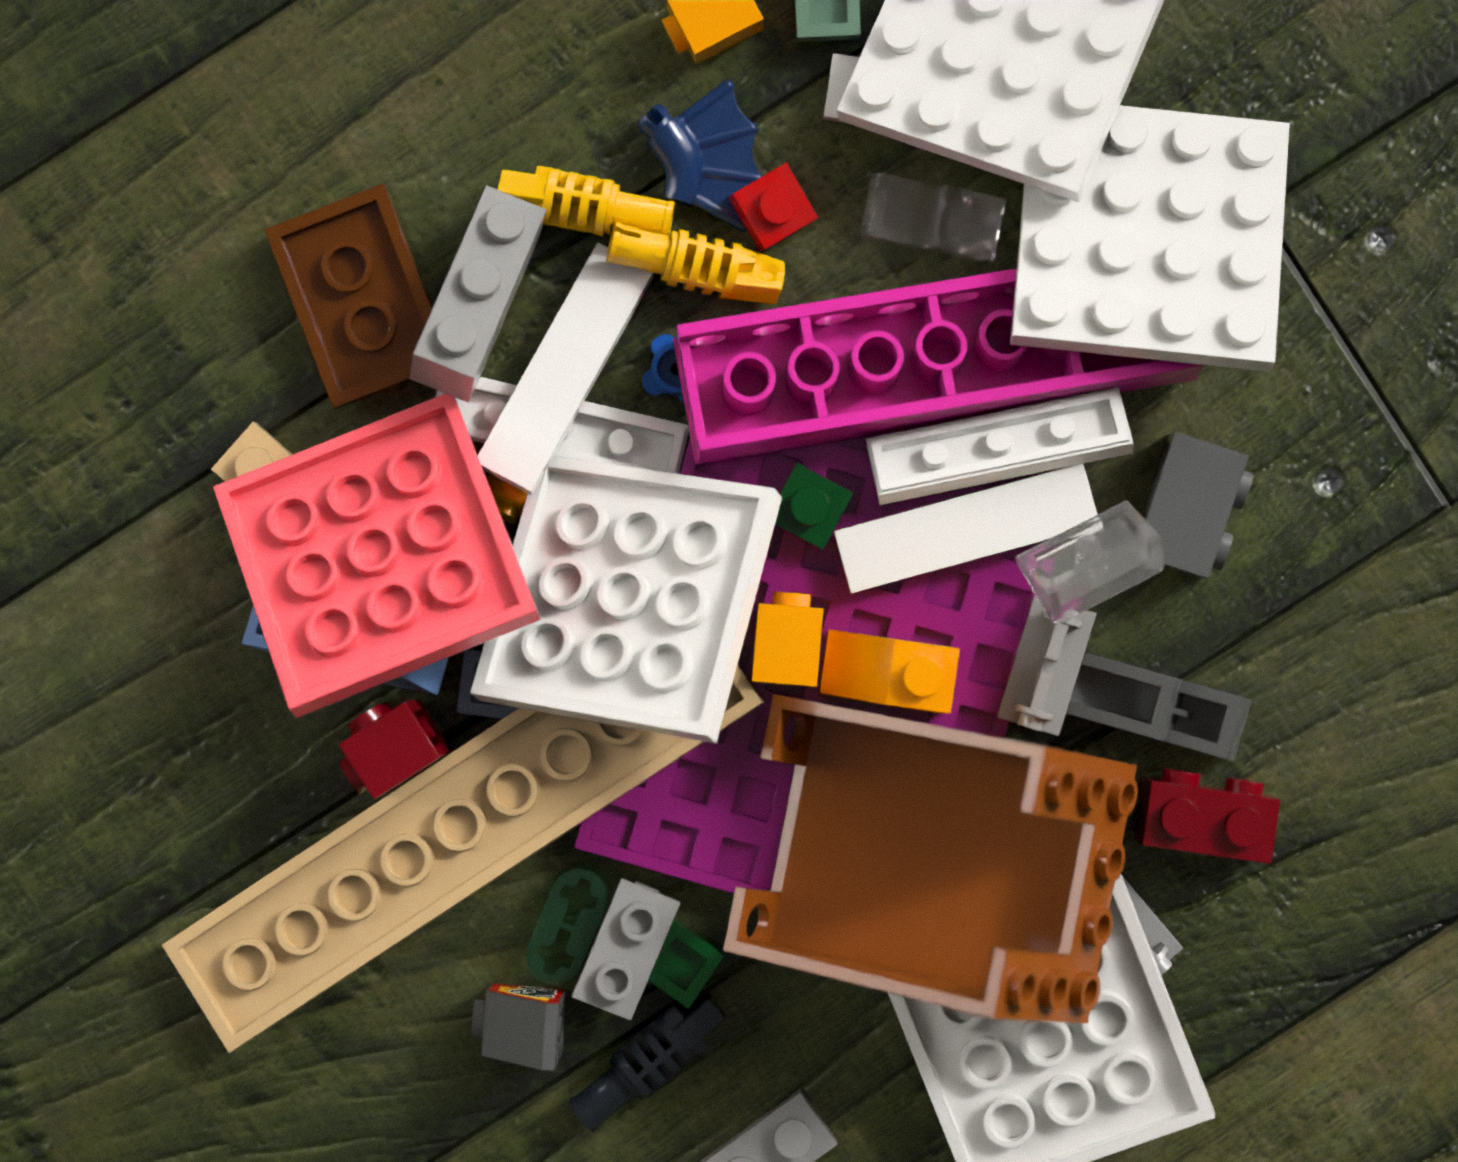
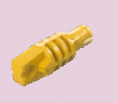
(587, 202)
(730, 271)

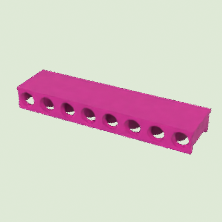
(879, 367)

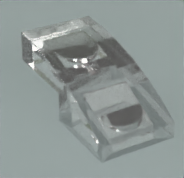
(932, 217)

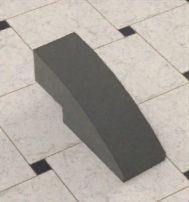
(1159, 706)

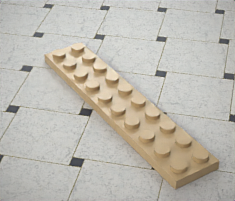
(414, 860)

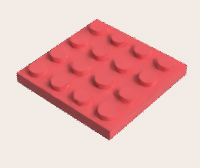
(375, 554)

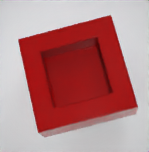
(773, 207)

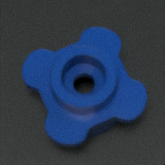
(659, 377)

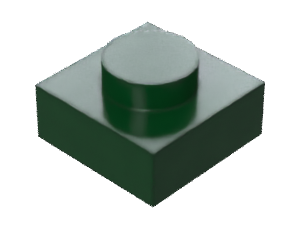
(811, 506)
(684, 964)

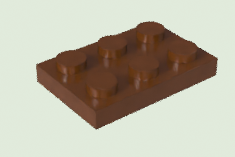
(354, 292)

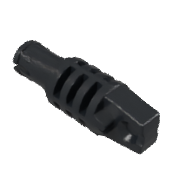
(649, 1060)

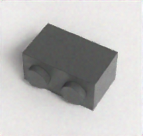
(1193, 500)

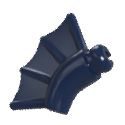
(704, 152)

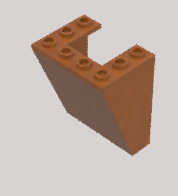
(940, 864)

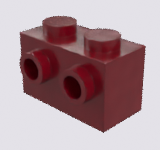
(391, 746)
(1207, 819)

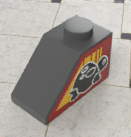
(521, 1024)

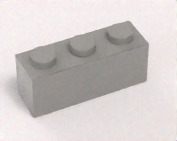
(477, 294)

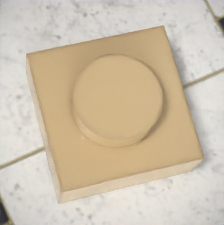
(249, 452)

